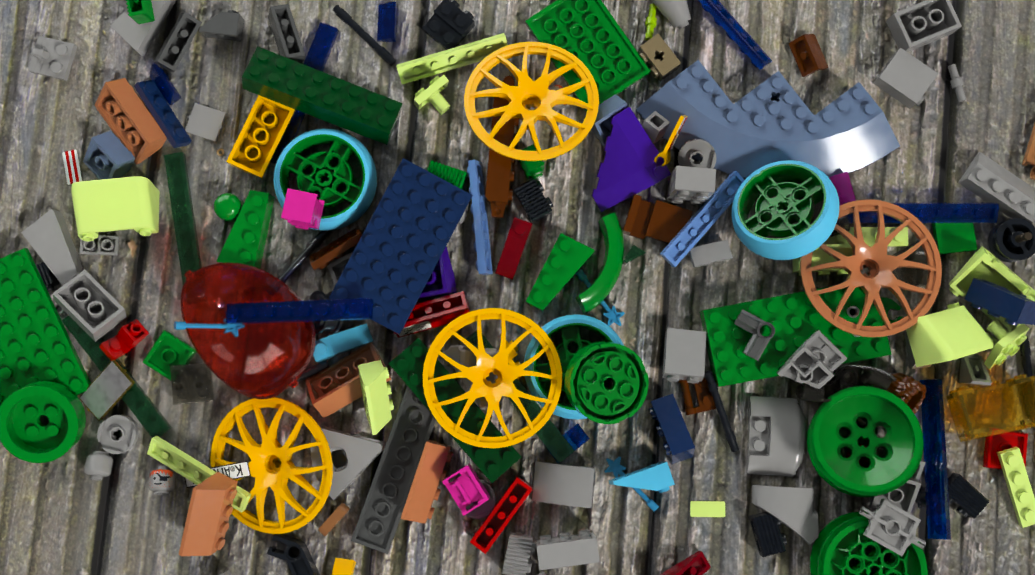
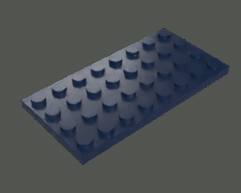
(402, 244)

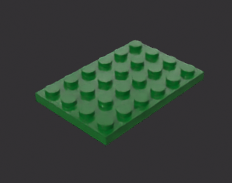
(595, 39)

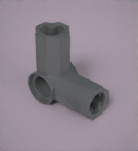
(757, 342)

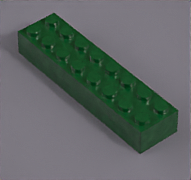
(321, 95)
(490, 461)

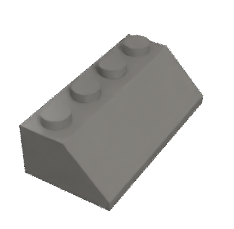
(998, 185)

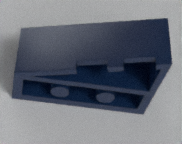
(1001, 302)
(672, 429)

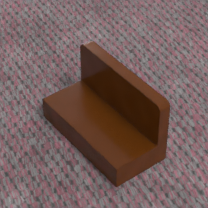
(808, 54)
(638, 217)

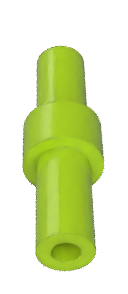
(650, 22)

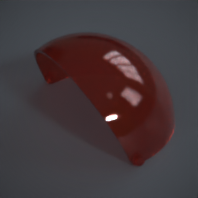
(264, 355)

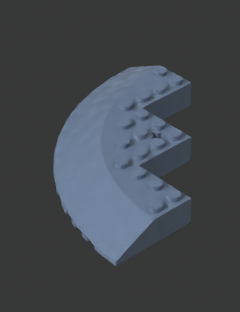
(763, 131)

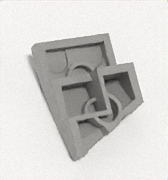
(813, 361)

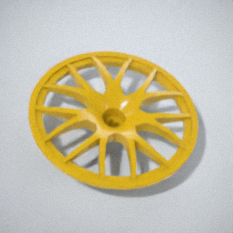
(528, 95)
(503, 384)
(267, 468)

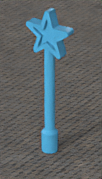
(612, 315)
(233, 328)
(616, 468)

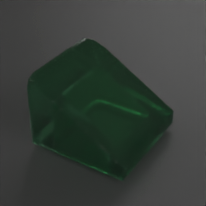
(633, 254)

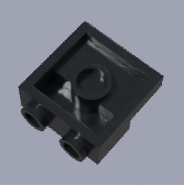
(449, 24)

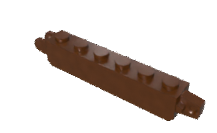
(499, 166)

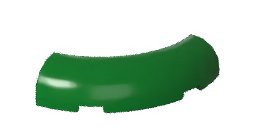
(611, 264)

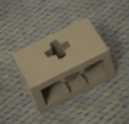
(658, 48)

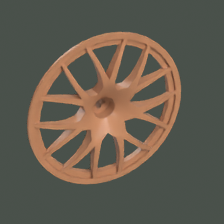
(880, 270)

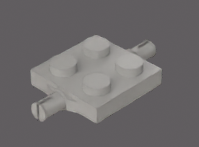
(892, 527)

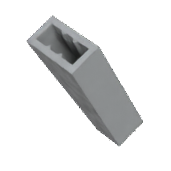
(142, 35)
(54, 245)

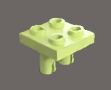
(433, 95)
(1005, 344)

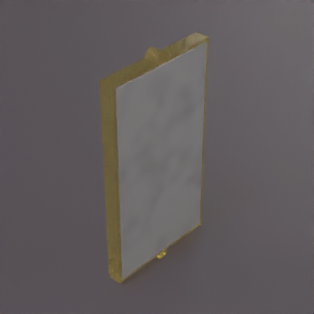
(106, 390)

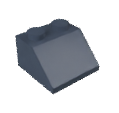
(607, 109)
(108, 157)

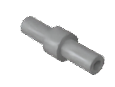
(957, 83)

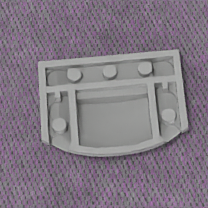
(775, 436)

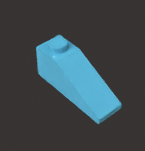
(341, 342)
(653, 477)

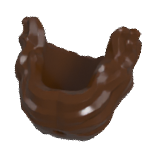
(908, 390)

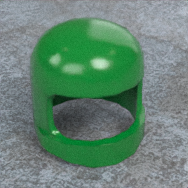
(228, 206)

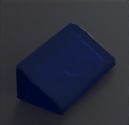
(387, 22)
(164, 84)

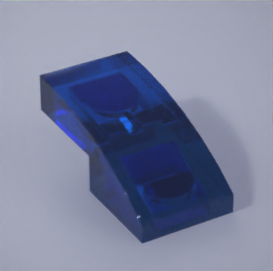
(575, 437)

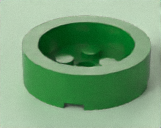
(586, 386)
(26, 435)

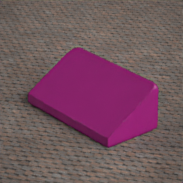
(844, 188)

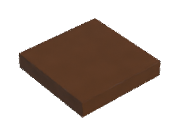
(666, 221)

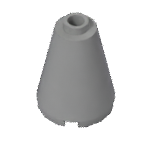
(674, 11)

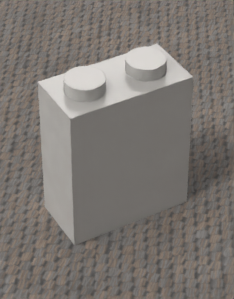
(906, 78)
(684, 355)

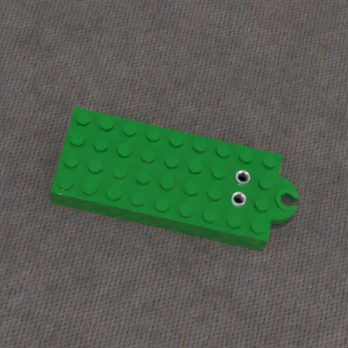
(793, 323)

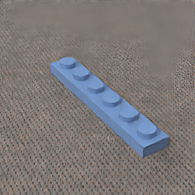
(479, 213)
(702, 220)

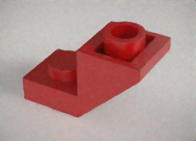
(125, 340)

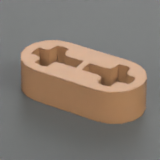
(333, 519)

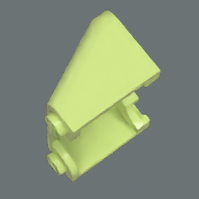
(115, 206)
(987, 267)
(947, 336)

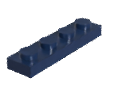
(162, 113)

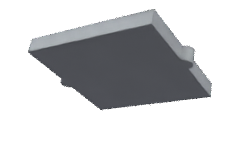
(205, 122)

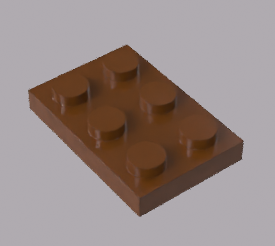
(335, 249)

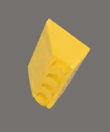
(260, 136)

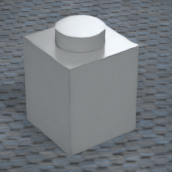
(655, 126)

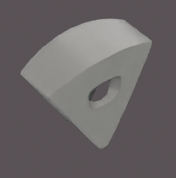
(350, 457)

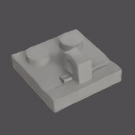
(52, 58)

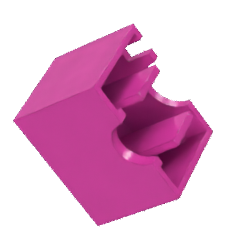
(302, 209)
(466, 489)

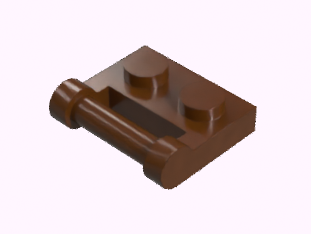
(703, 397)

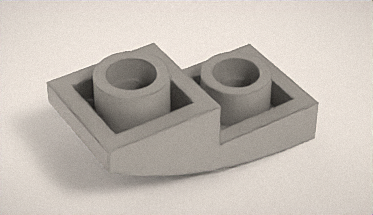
(100, 246)
(710, 253)

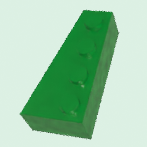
(249, 231)
(558, 270)

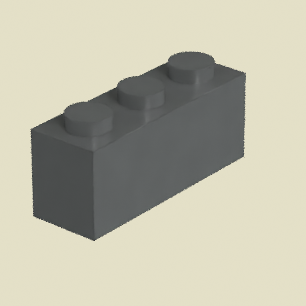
(286, 33)
(177, 42)

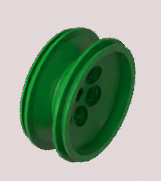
(879, 410)
(845, 540)

